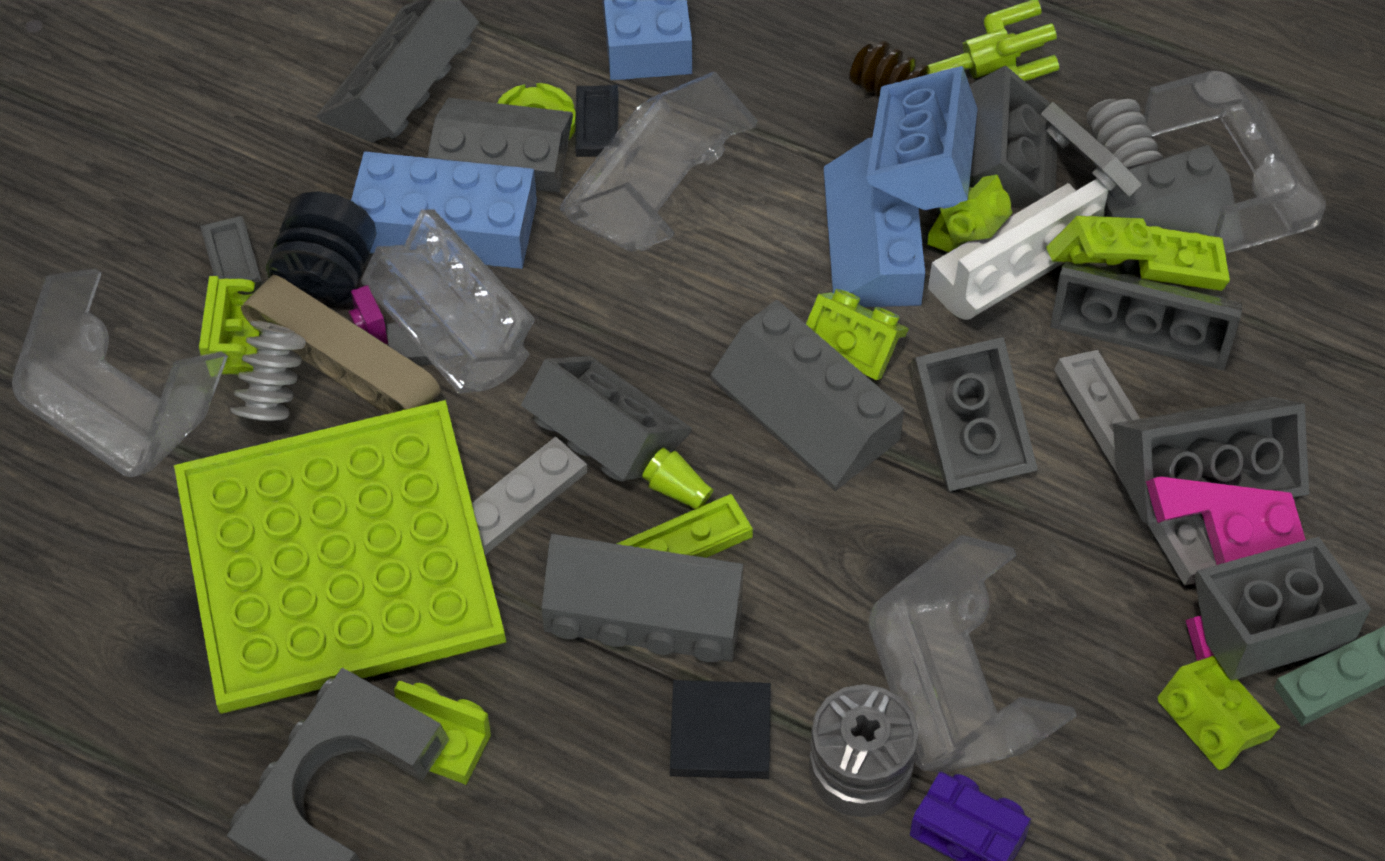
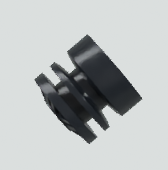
(323, 246)

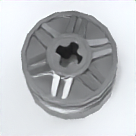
(862, 750)

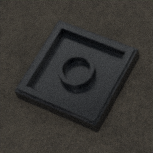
(720, 729)

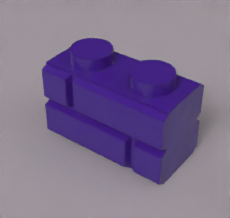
(969, 823)

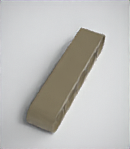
(343, 348)

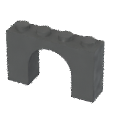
(346, 719)

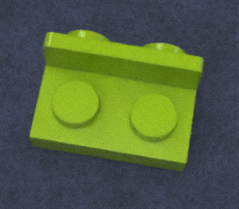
(1103, 241)
(1187, 260)
(856, 332)
(1216, 711)
(462, 721)

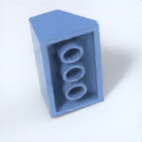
(924, 140)
(871, 236)

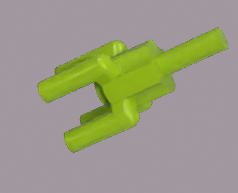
(998, 48)

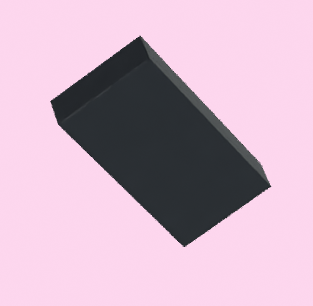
(595, 118)

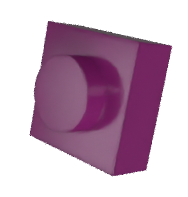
(367, 314)

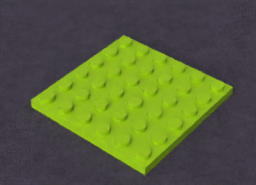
(336, 556)

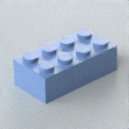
(647, 38)
(481, 202)

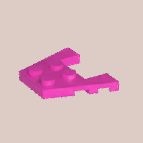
(1237, 523)

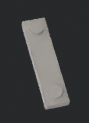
(1108, 167)

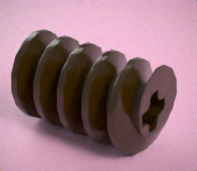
(876, 68)

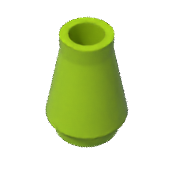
(676, 479)

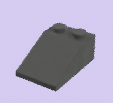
(972, 414)

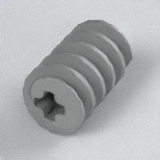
(1123, 132)
(269, 373)

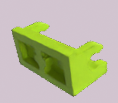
(224, 324)

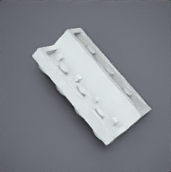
(1015, 256)

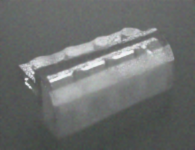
(451, 305)

